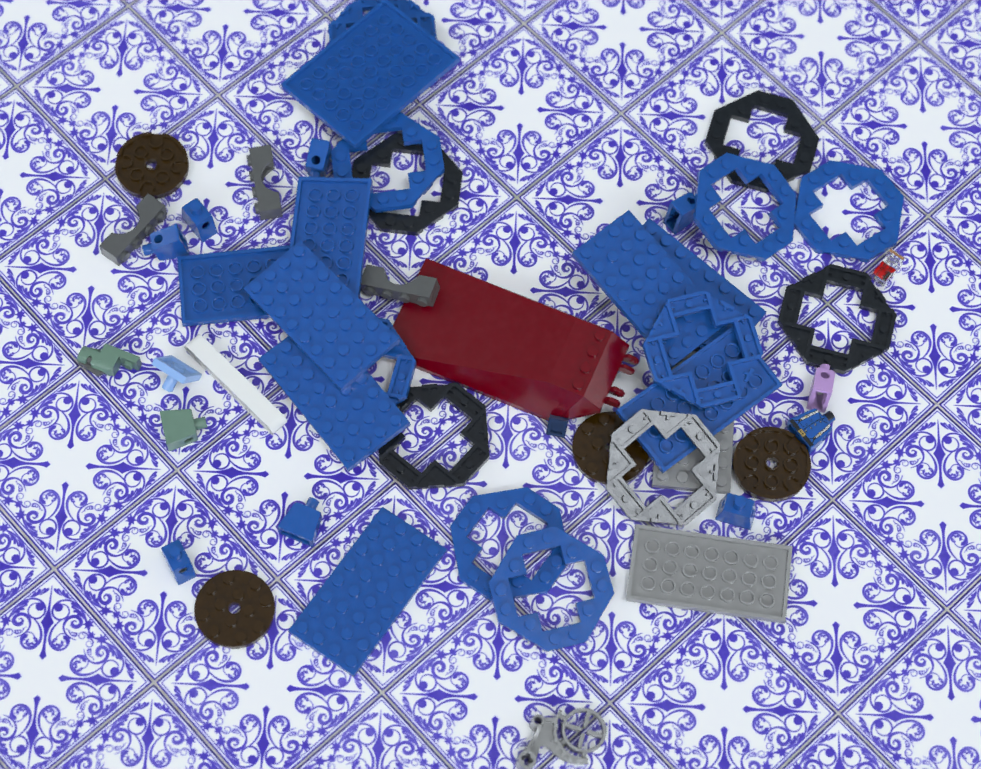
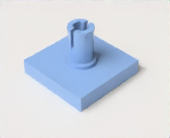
(176, 371)

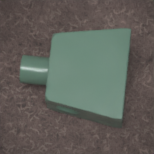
(180, 427)

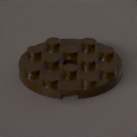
(147, 148)
(590, 450)
(759, 479)
(237, 629)

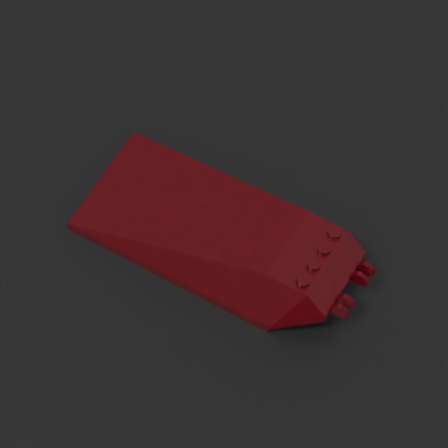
(513, 347)

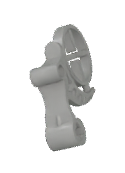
(546, 735)

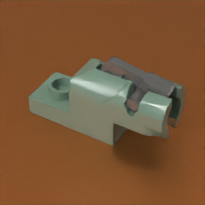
(107, 360)

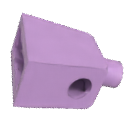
(821, 382)

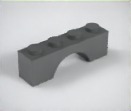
(268, 200)
(120, 246)
(420, 291)

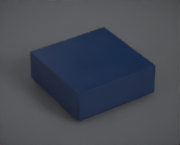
(557, 426)

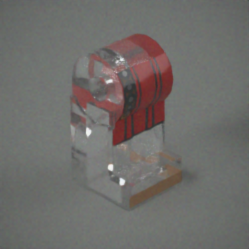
(888, 267)

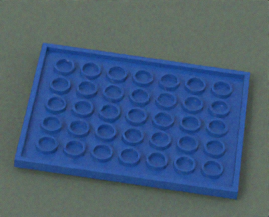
(370, 73)

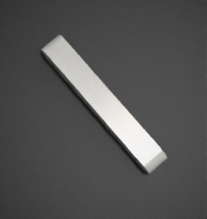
(235, 384)

